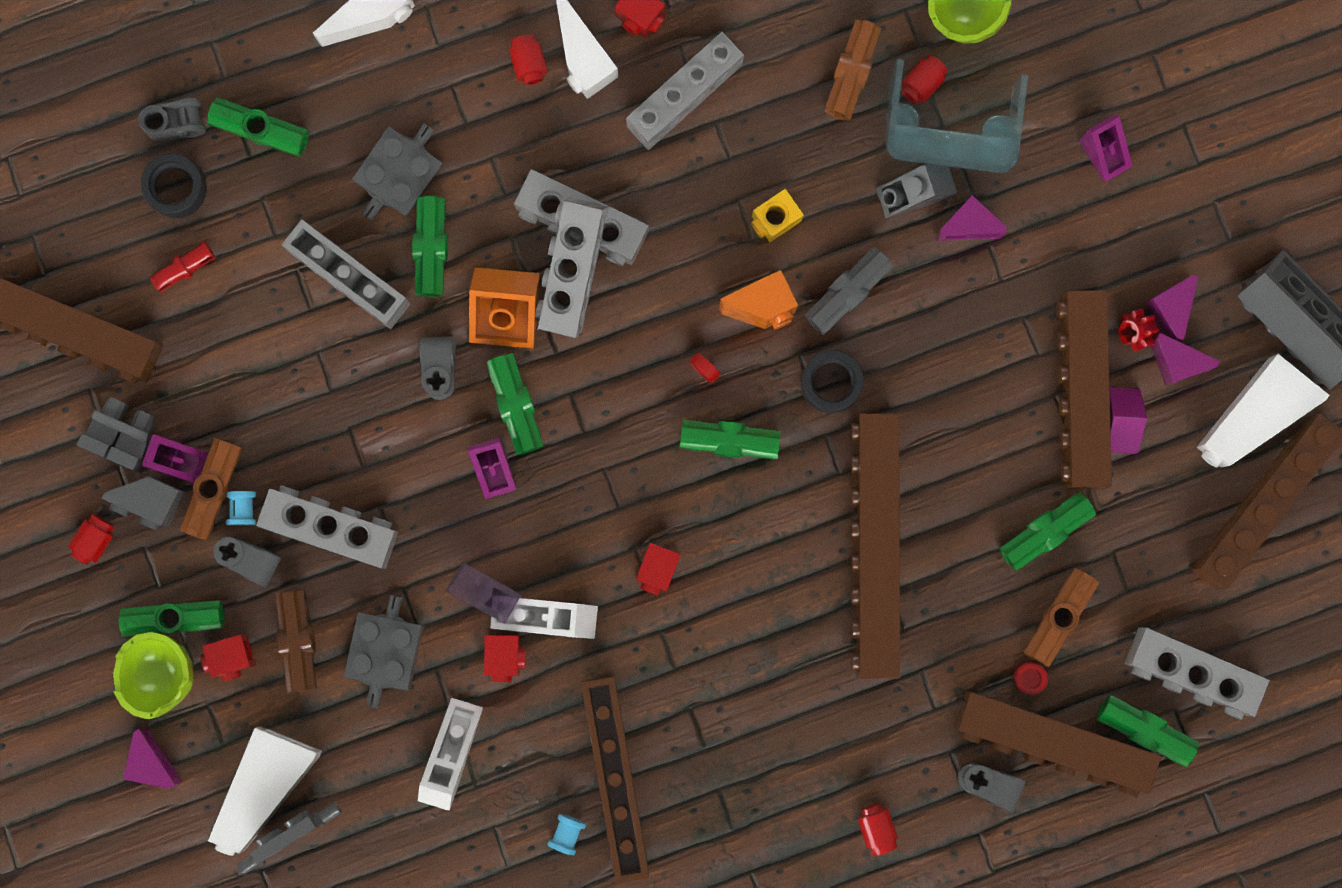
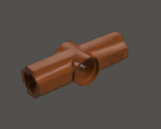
(852, 70)
(203, 510)
(1073, 599)

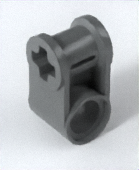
(176, 120)
(438, 360)
(251, 562)
(995, 786)

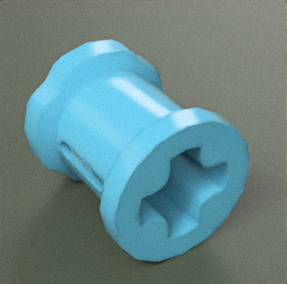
(241, 508)
(566, 834)

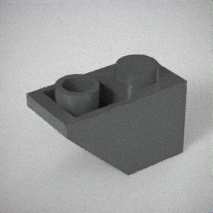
(916, 190)
(148, 498)

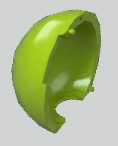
(969, 19)
(152, 675)

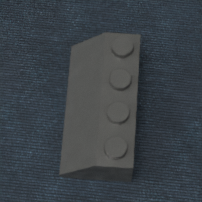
(1299, 315)

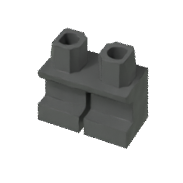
(118, 440)

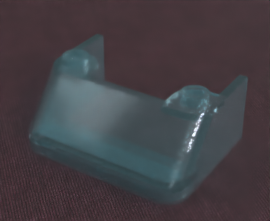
(991, 151)

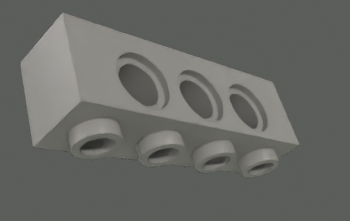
(685, 90)
(540, 188)
(590, 219)
(346, 274)
(276, 518)
(1246, 686)

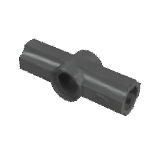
(848, 291)

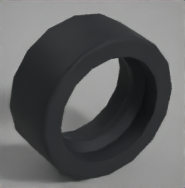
(162, 163)
(847, 362)

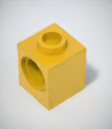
(786, 206)

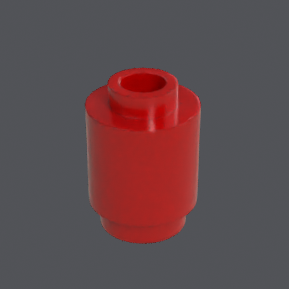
(528, 60)
(924, 80)
(91, 539)
(877, 829)

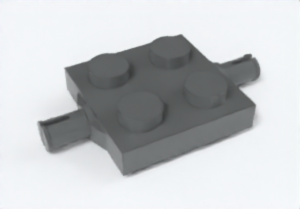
(397, 171)
(383, 651)
(277, 840)

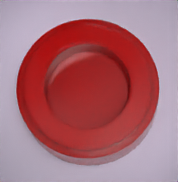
(704, 368)
(1030, 678)

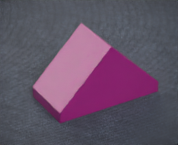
(1107, 148)
(972, 223)
(1174, 308)
(1179, 360)
(1126, 420)
(174, 458)
(492, 468)
(148, 762)

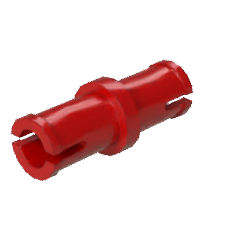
(182, 267)

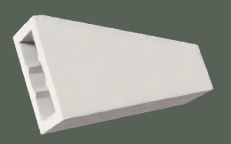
(1262, 409)
(260, 786)

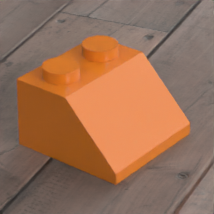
(762, 303)
(503, 307)

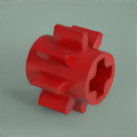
(1138, 330)

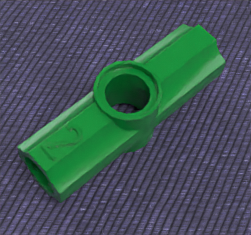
(240, 120)
(430, 246)
(514, 404)
(730, 439)
(1047, 531)
(192, 617)
(1147, 730)

